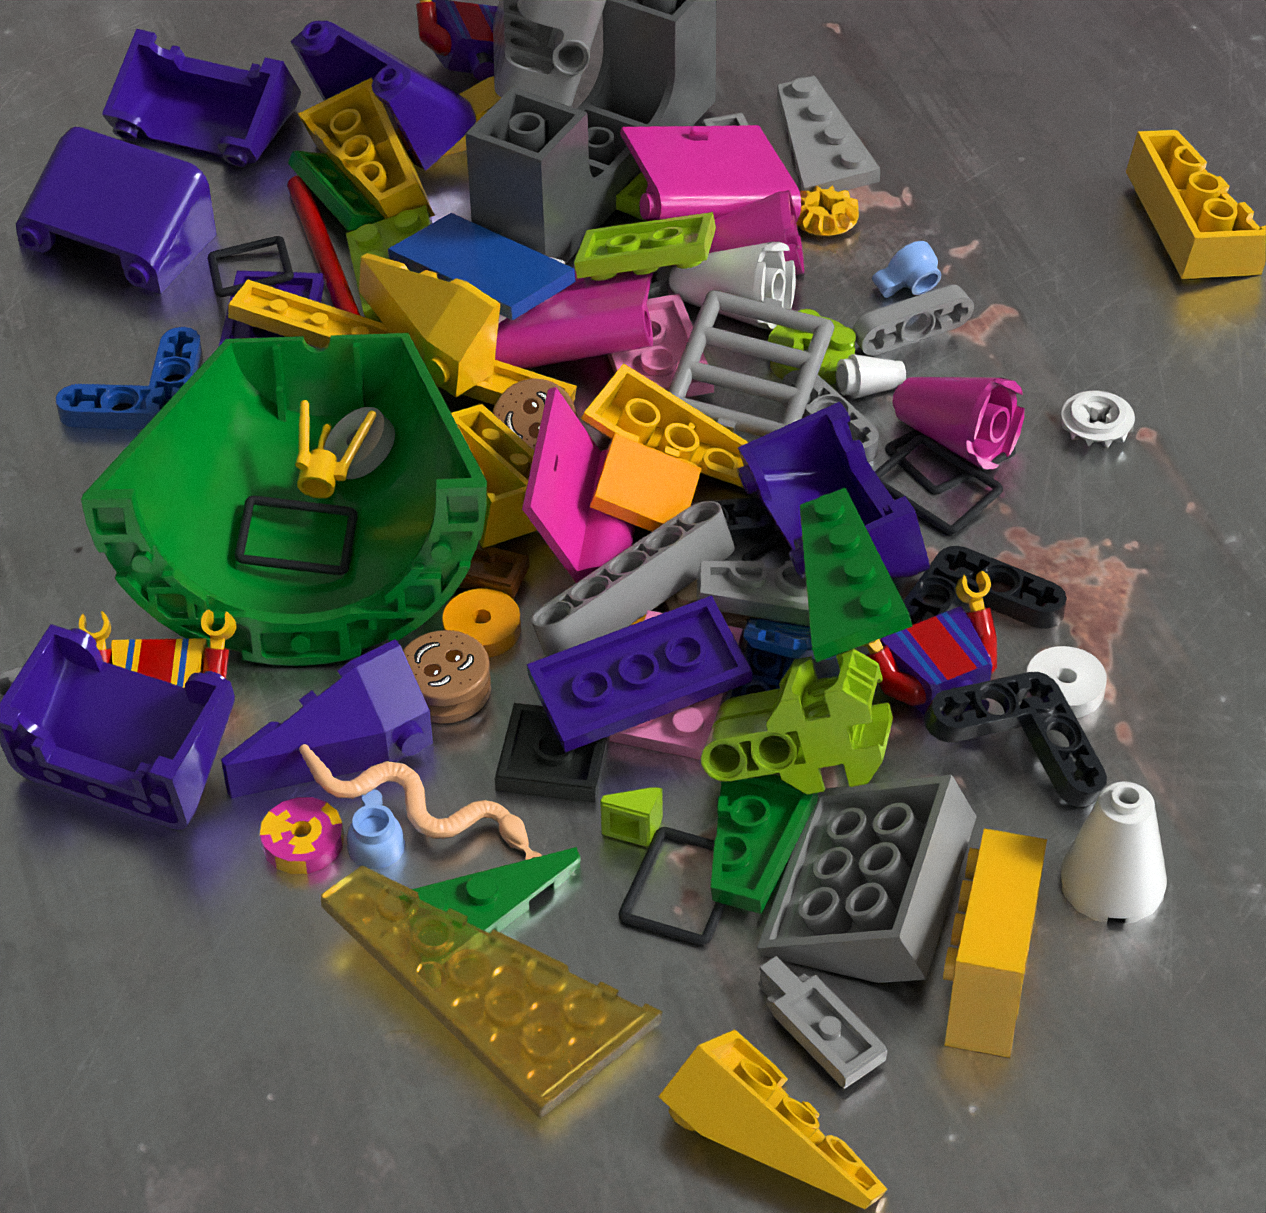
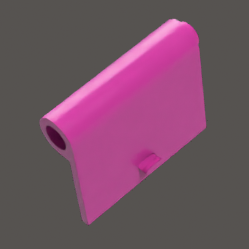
(705, 169)
(580, 323)
(561, 492)

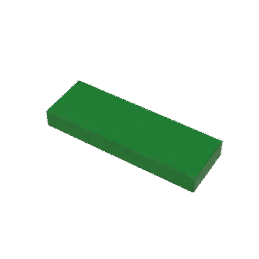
(334, 189)

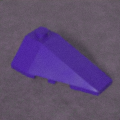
(352, 725)

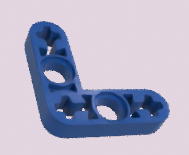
(145, 399)

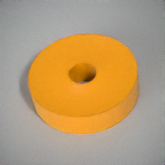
(487, 606)

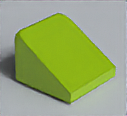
(632, 815)

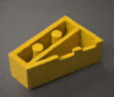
(505, 465)

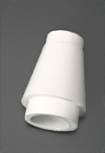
(867, 375)

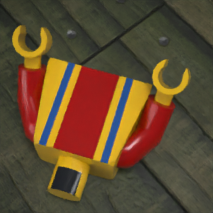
(168, 658)

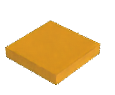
(643, 484)

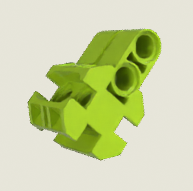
(803, 727)

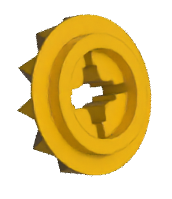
(818, 221)

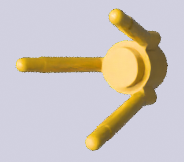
(320, 467)

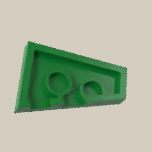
(755, 838)

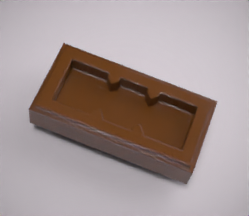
(496, 570)

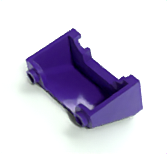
(199, 102)
(423, 108)
(123, 202)
(821, 458)
(113, 730)

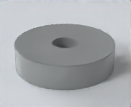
(374, 447)

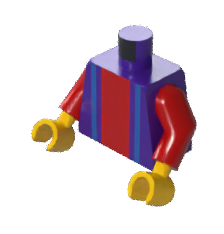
(459, 35)
(940, 651)

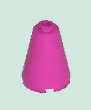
(762, 222)
(963, 414)

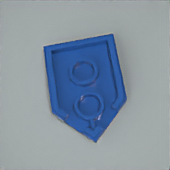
(780, 638)

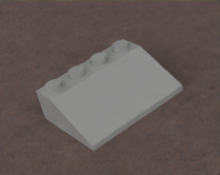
(872, 879)

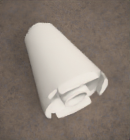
(744, 272)
(1117, 858)

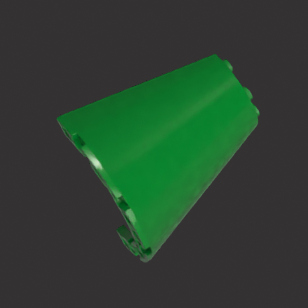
(179, 491)

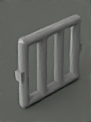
(768, 311)

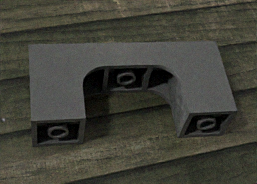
(555, 169)

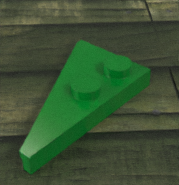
(501, 894)

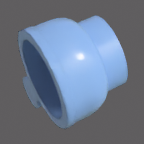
(909, 268)
(375, 834)

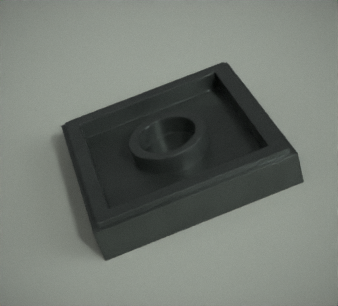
(538, 765)

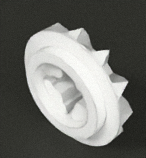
(1097, 406)

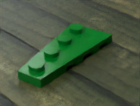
(846, 579)

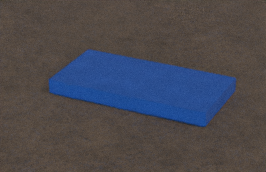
(492, 263)

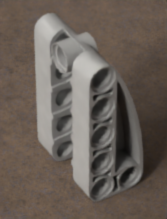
(544, 45)

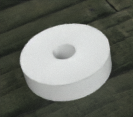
(1079, 668)

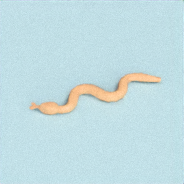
(510, 825)

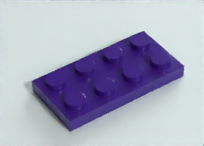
(639, 673)

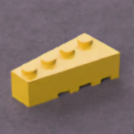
(367, 148)
(1192, 211)
(992, 941)

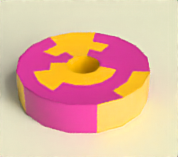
(305, 853)

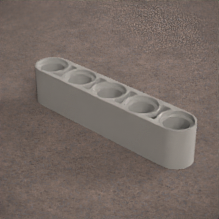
(635, 579)

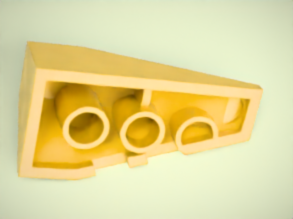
(664, 422)

